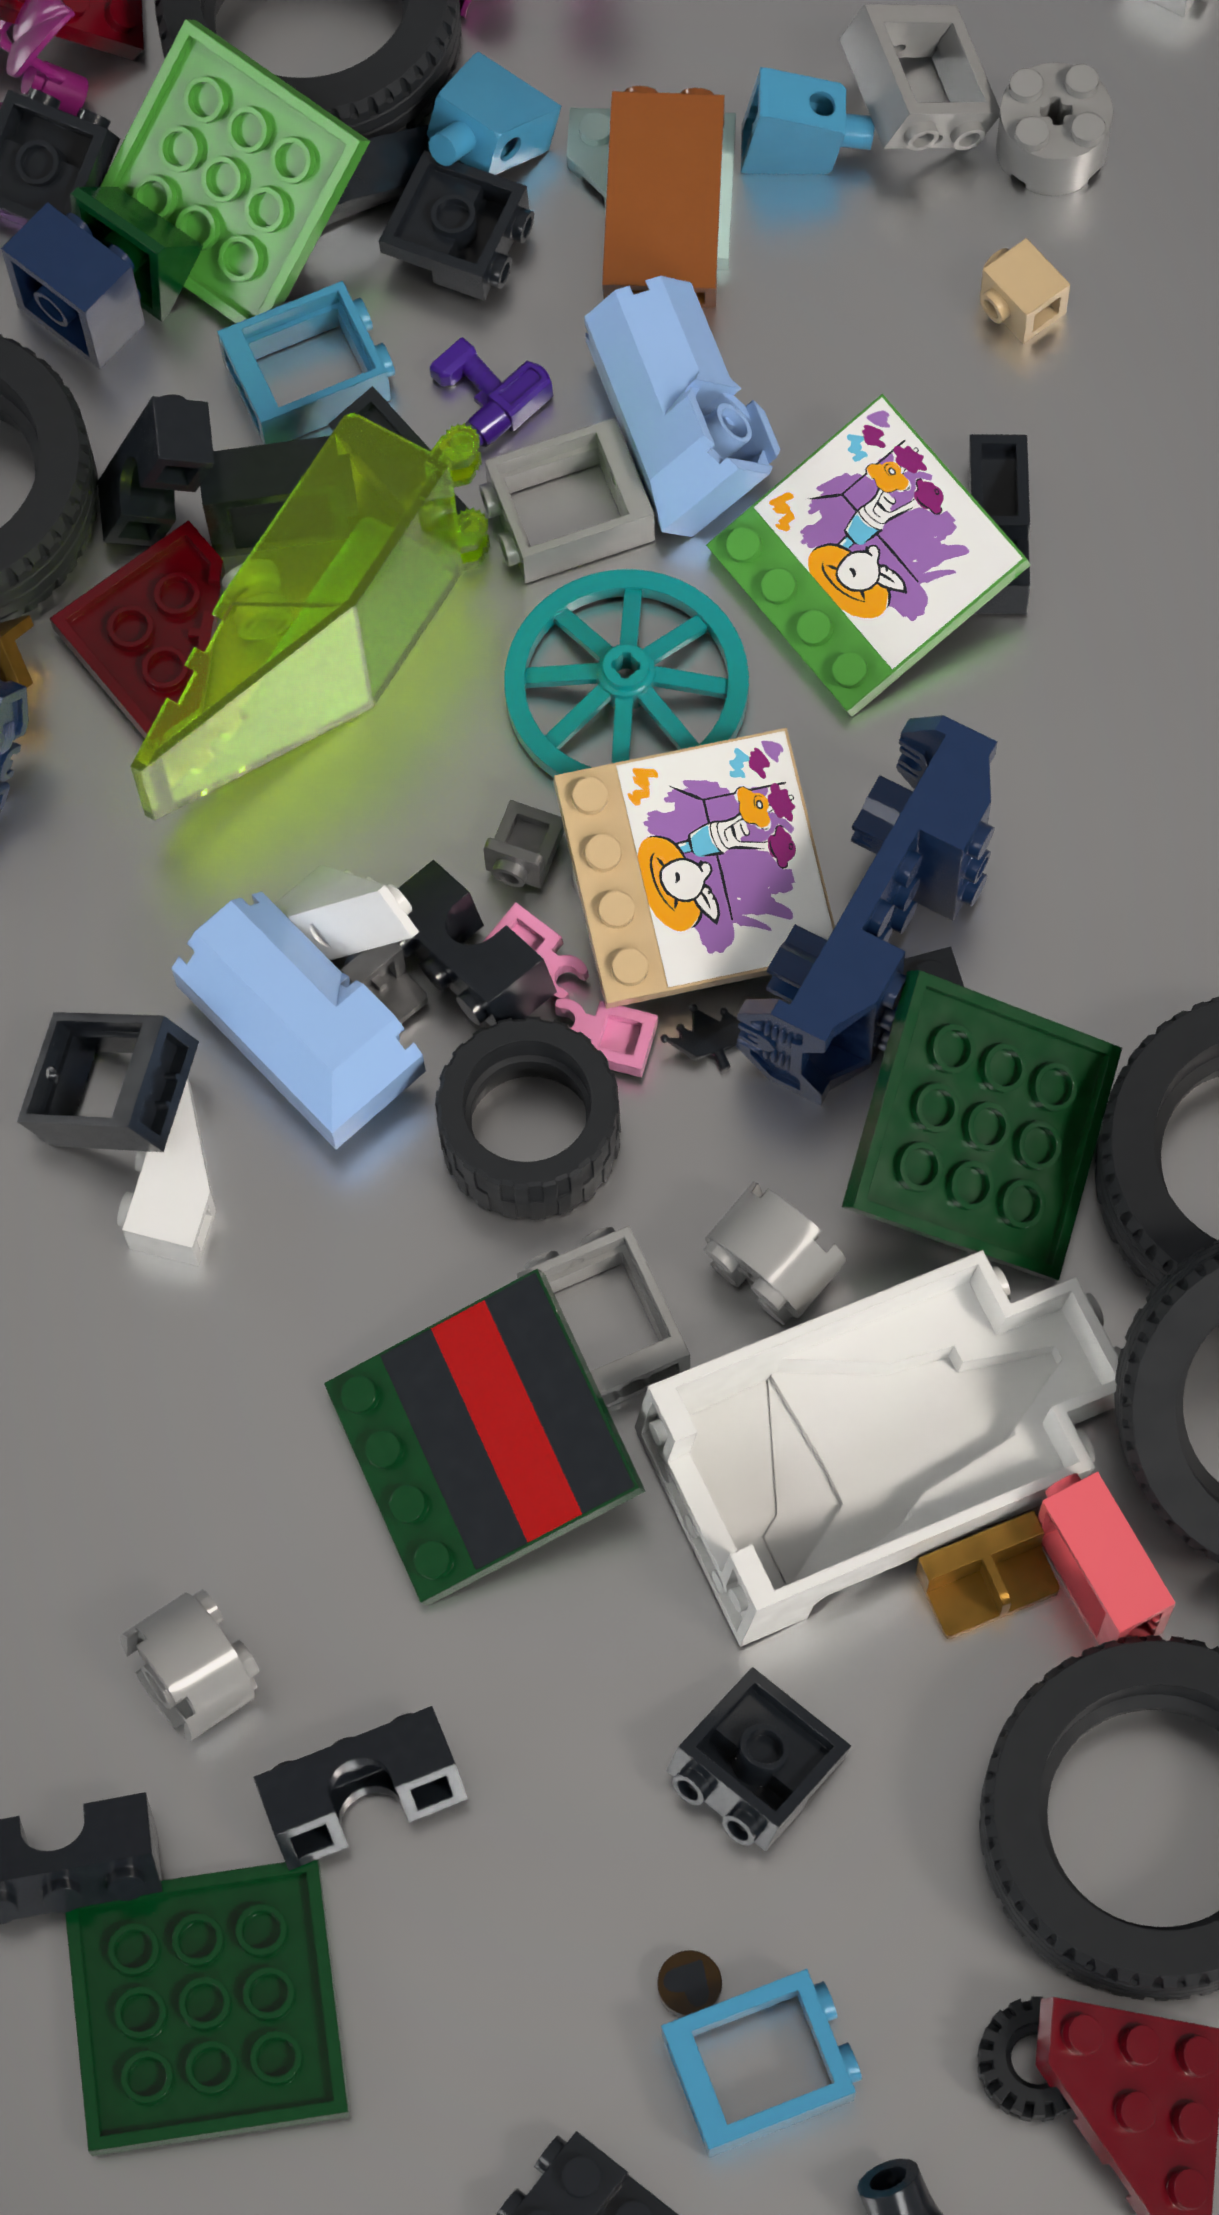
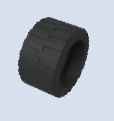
(528, 1050)

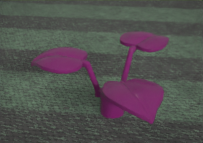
(32, 31)

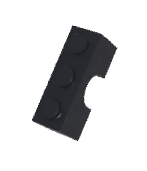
(161, 454)
(492, 977)
(398, 1759)
(106, 1863)

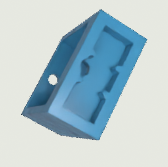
(290, 325)
(698, 2089)

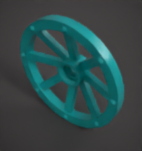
(619, 692)

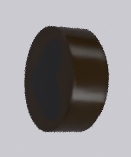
(689, 1983)

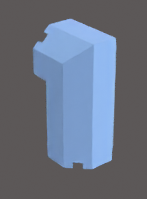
(677, 404)
(297, 1017)

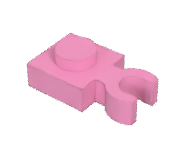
(545, 943)
(618, 1032)

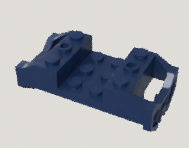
(927, 855)

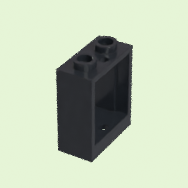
(249, 490)
(148, 1094)

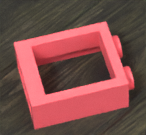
(1102, 1561)

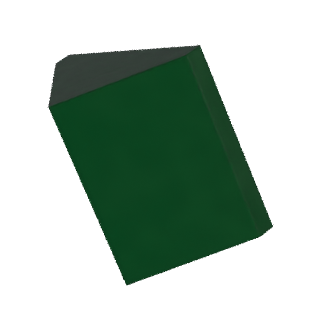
(155, 246)

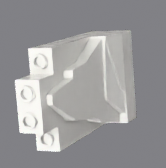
(876, 1434)

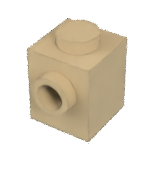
(1023, 290)

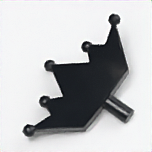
(707, 1036)

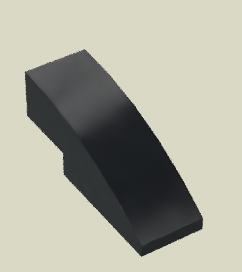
(1002, 489)

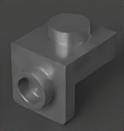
(523, 845)
(386, 977)

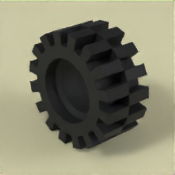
(996, 2067)

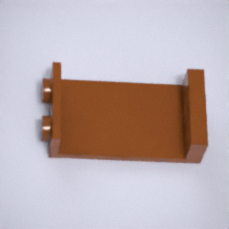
(663, 189)

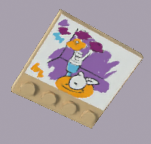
(692, 864)

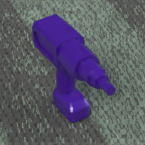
(503, 403)

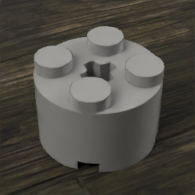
(1054, 127)
(774, 1251)
(191, 1664)

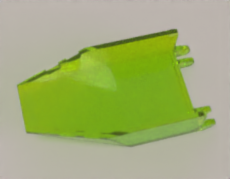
(319, 609)

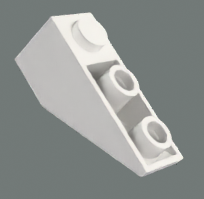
(347, 912)
(173, 1195)

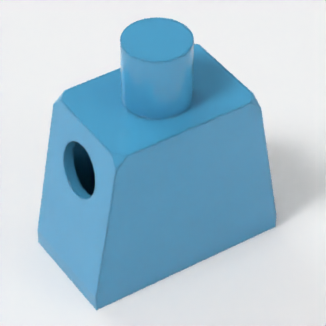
(490, 118)
(798, 125)

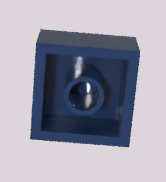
(74, 284)

